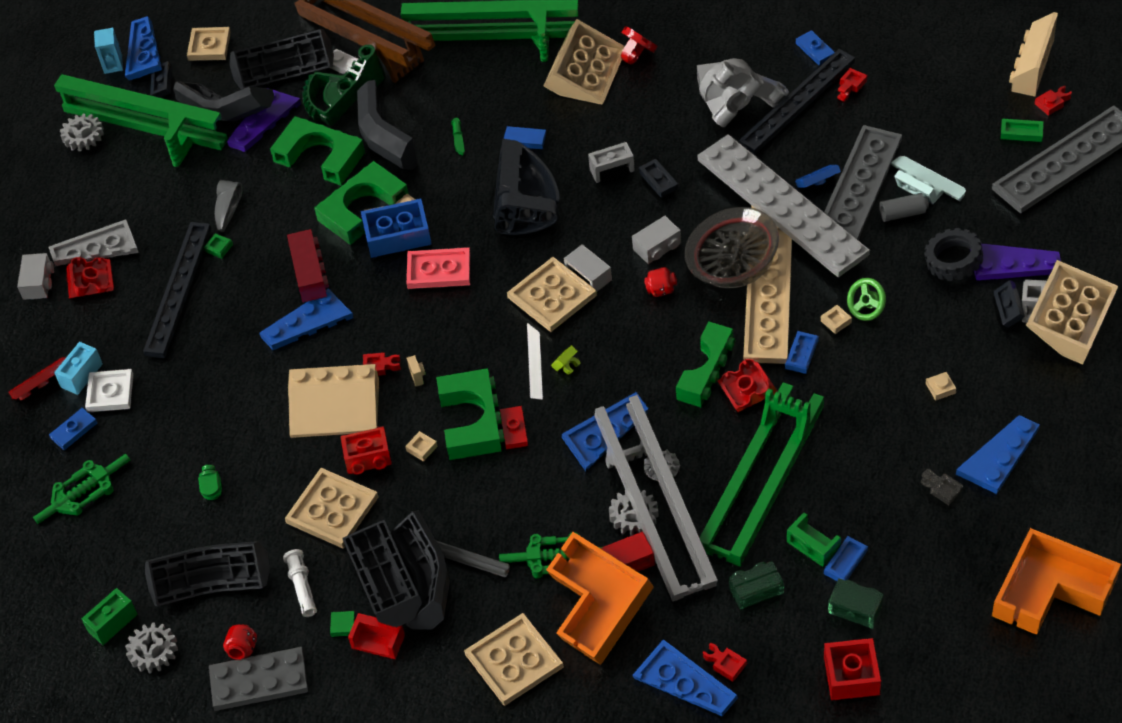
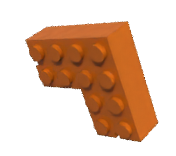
(1051, 570)
(608, 594)

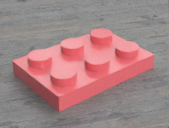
(438, 268)

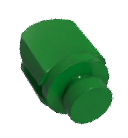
(210, 483)

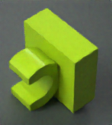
(564, 360)

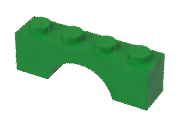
(696, 384)

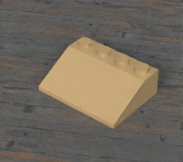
(585, 64)
(1071, 310)
(333, 400)

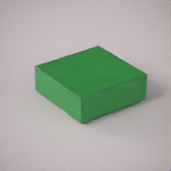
(218, 246)
(341, 623)

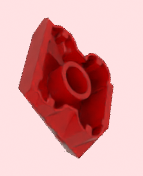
(89, 277)
(746, 385)

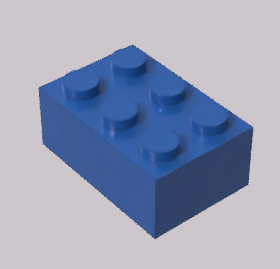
(396, 228)

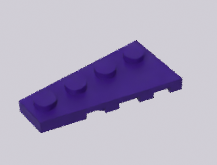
(255, 125)
(1014, 262)

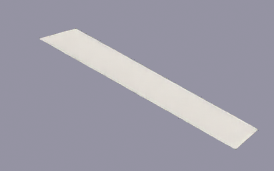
(534, 363)

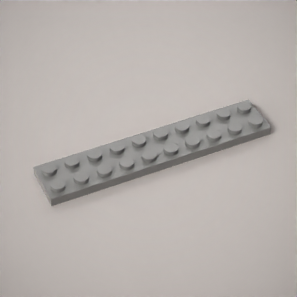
(785, 205)

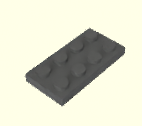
(258, 678)

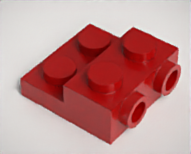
(365, 450)

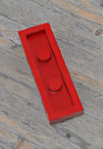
(39, 380)

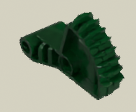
(341, 90)

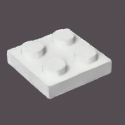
(109, 390)

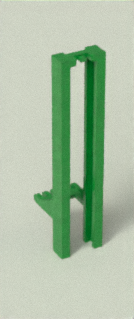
(538, 10)
(177, 135)
(805, 420)

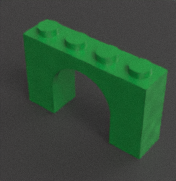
(304, 134)
(370, 181)
(483, 435)

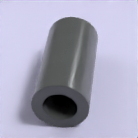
(903, 207)

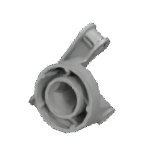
(730, 87)

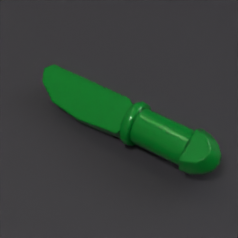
(458, 139)

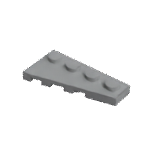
(101, 243)

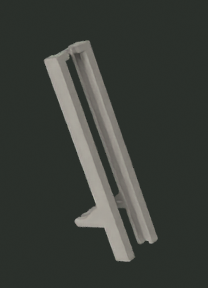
(651, 448)

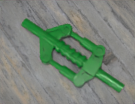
(62, 503)
(535, 555)

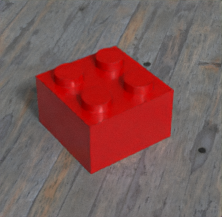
(852, 669)

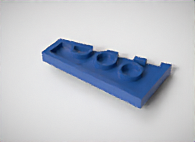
(142, 50)
(306, 320)
(587, 440)
(999, 456)
(681, 677)

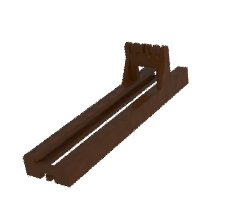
(394, 57)

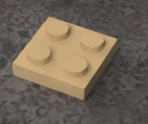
(208, 43)

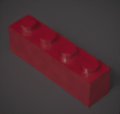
(307, 265)

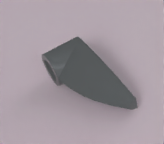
(228, 197)

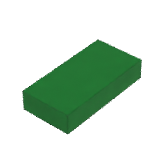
(1022, 130)

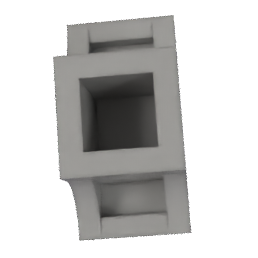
(1031, 292)

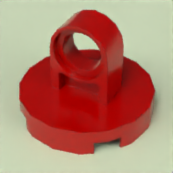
(635, 46)

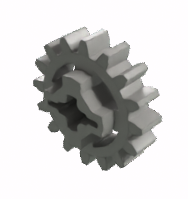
(82, 132)
(627, 519)
(153, 648)

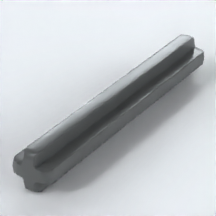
(474, 560)

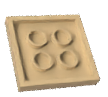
(551, 294)
(331, 507)
(513, 659)

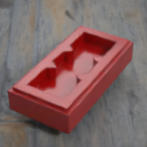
(513, 427)

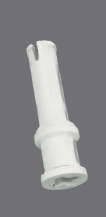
(298, 574)

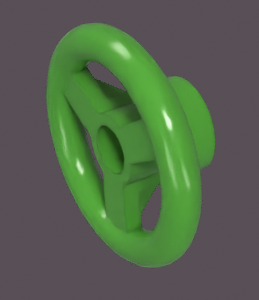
(876, 300)

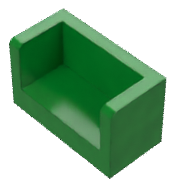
(811, 541)
(109, 616)

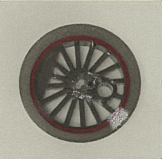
(746, 244)

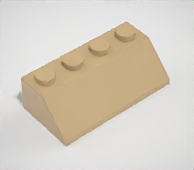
(1033, 55)

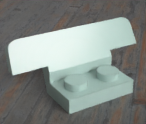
(925, 181)

